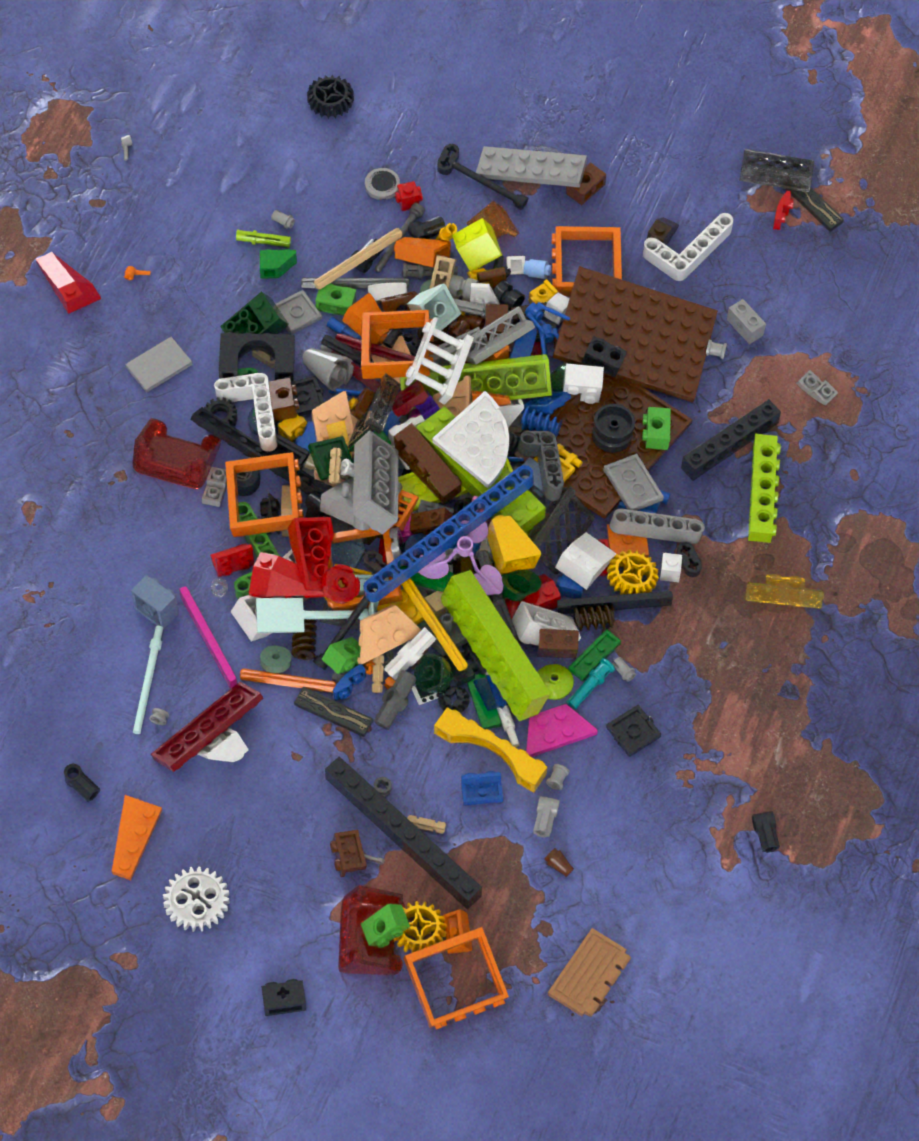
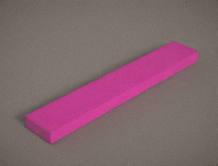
(208, 637)

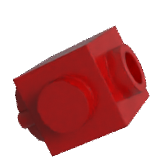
(408, 194)

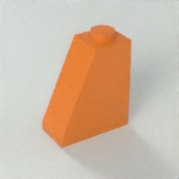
(421, 250)
(353, 318)

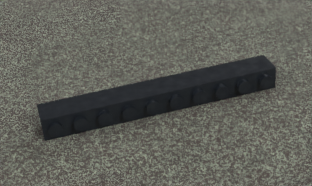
(403, 832)

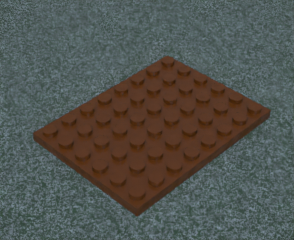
(660, 332)
(577, 418)

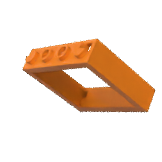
(583, 233)
(391, 320)
(268, 524)
(392, 597)
(479, 935)

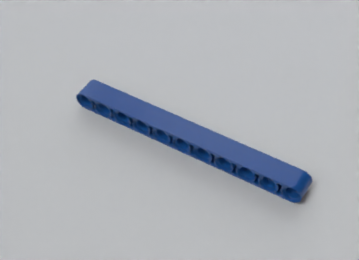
(446, 541)

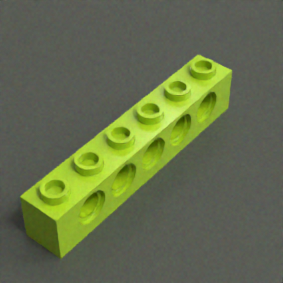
(759, 530)

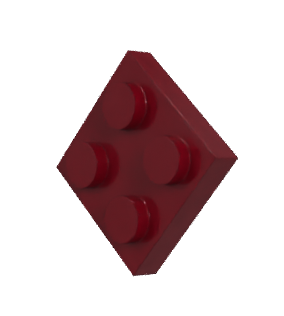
(409, 397)

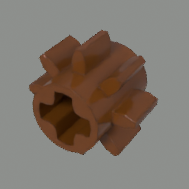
(458, 328)

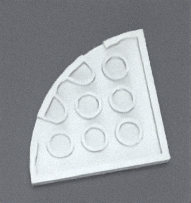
(477, 439)

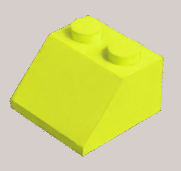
(477, 244)

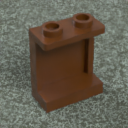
(558, 643)

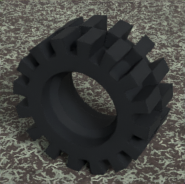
(222, 405)

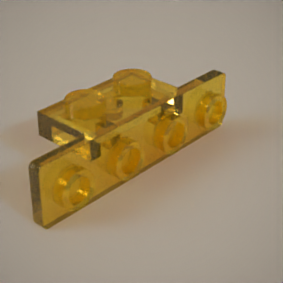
(784, 591)

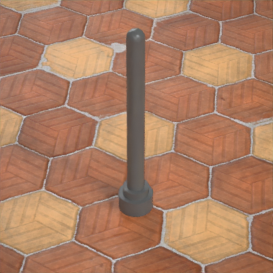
(416, 212)

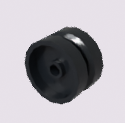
(613, 428)

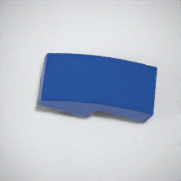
(344, 686)

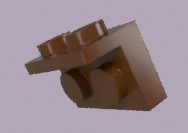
(348, 852)

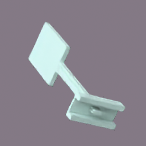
(288, 616)

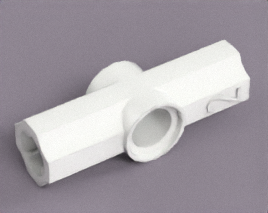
(410, 653)

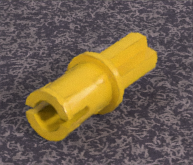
(447, 232)

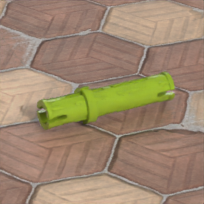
(263, 238)

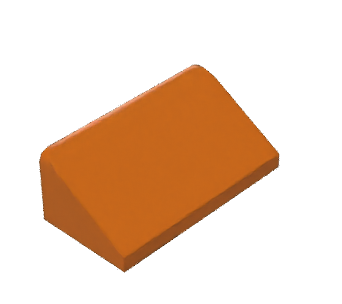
(457, 924)

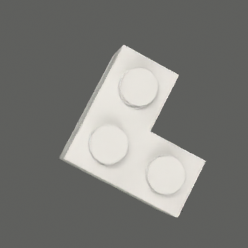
(584, 380)

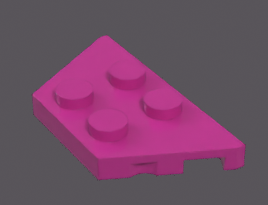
(556, 729)

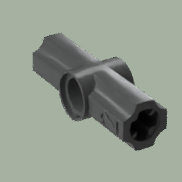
(395, 700)

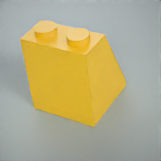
(511, 546)

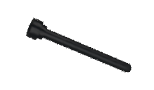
(519, 200)
(344, 630)

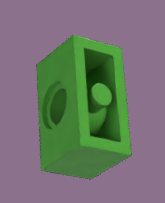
(326, 303)
(659, 419)
(342, 655)
(385, 925)

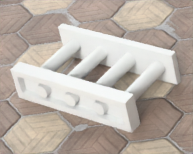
(457, 361)

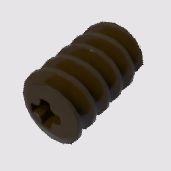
(594, 618)
(304, 642)

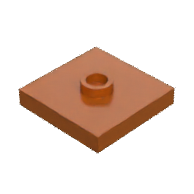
(623, 542)

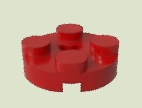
(334, 591)

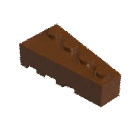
(426, 464)

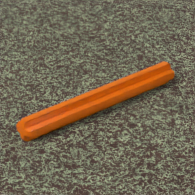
(287, 680)

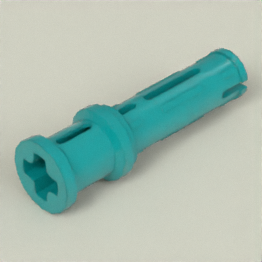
(595, 678)

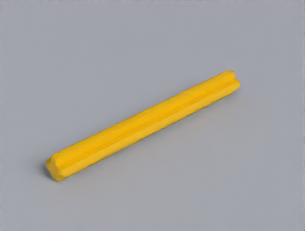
(435, 625)

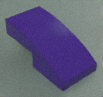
(428, 408)

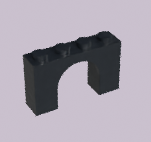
(235, 346)

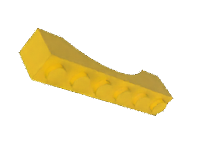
(458, 729)

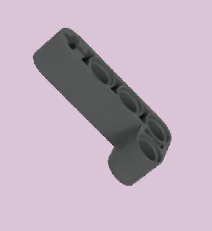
(544, 446)

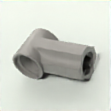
(546, 811)

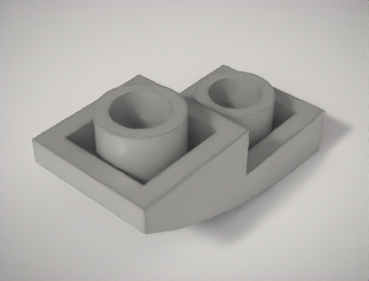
(819, 390)
(215, 487)

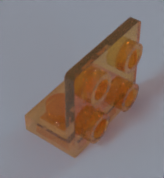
(497, 218)

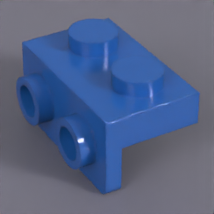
(481, 788)

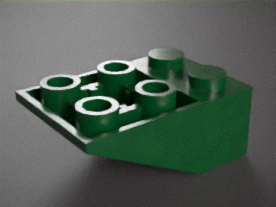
(257, 317)

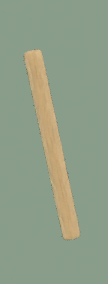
(358, 258)

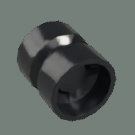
(508, 296)

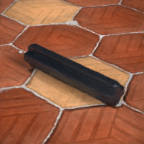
(342, 349)

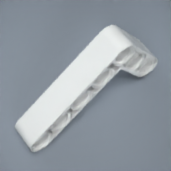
(693, 254)
(247, 388)

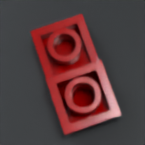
(782, 210)

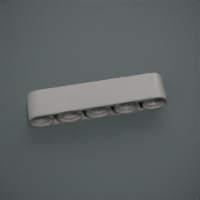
(656, 526)

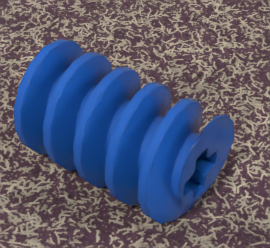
(539, 423)

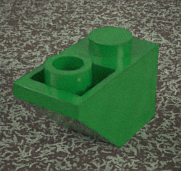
(276, 262)

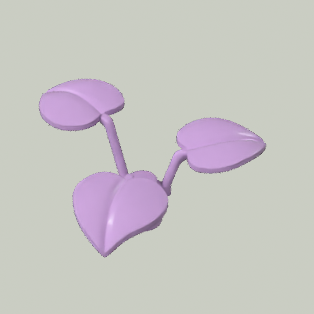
(487, 576)

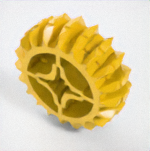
(634, 568)
(437, 926)

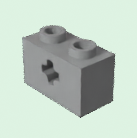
(746, 321)

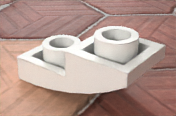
(386, 290)

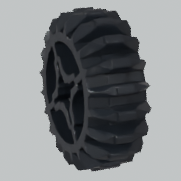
(334, 96)

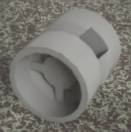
(460, 287)

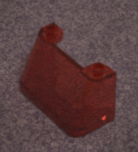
(172, 457)
(354, 951)

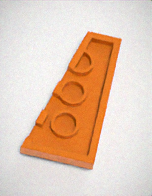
(134, 833)

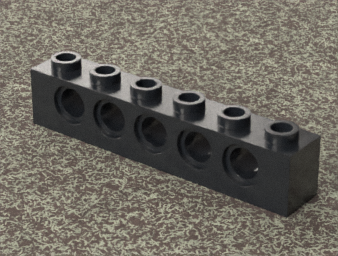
(730, 440)

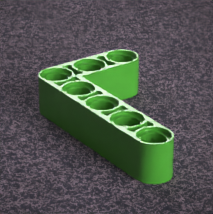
(266, 547)

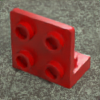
(233, 559)

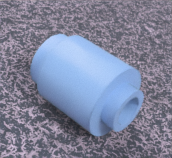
(537, 268)

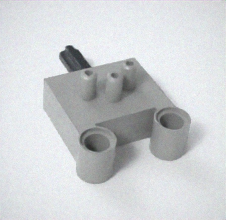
(338, 501)

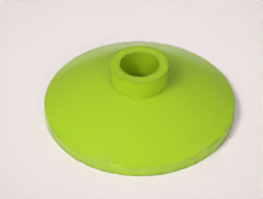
(560, 687)

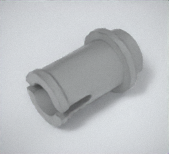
(287, 221)
(626, 672)

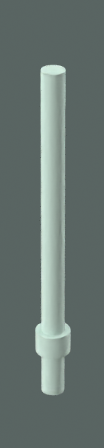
(155, 646)

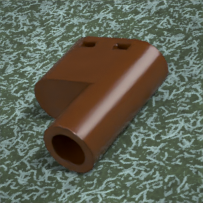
(494, 276)

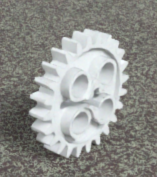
(185, 912)

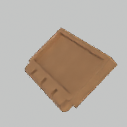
(588, 972)

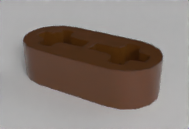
(362, 403)

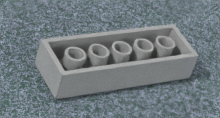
(375, 482)

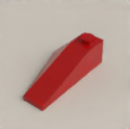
(69, 285)
(311, 548)
(278, 577)
(545, 597)

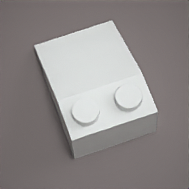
(585, 560)
(245, 614)
(531, 618)

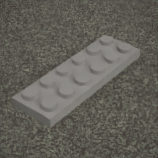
(532, 166)

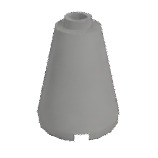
(328, 367)

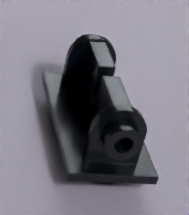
(270, 507)

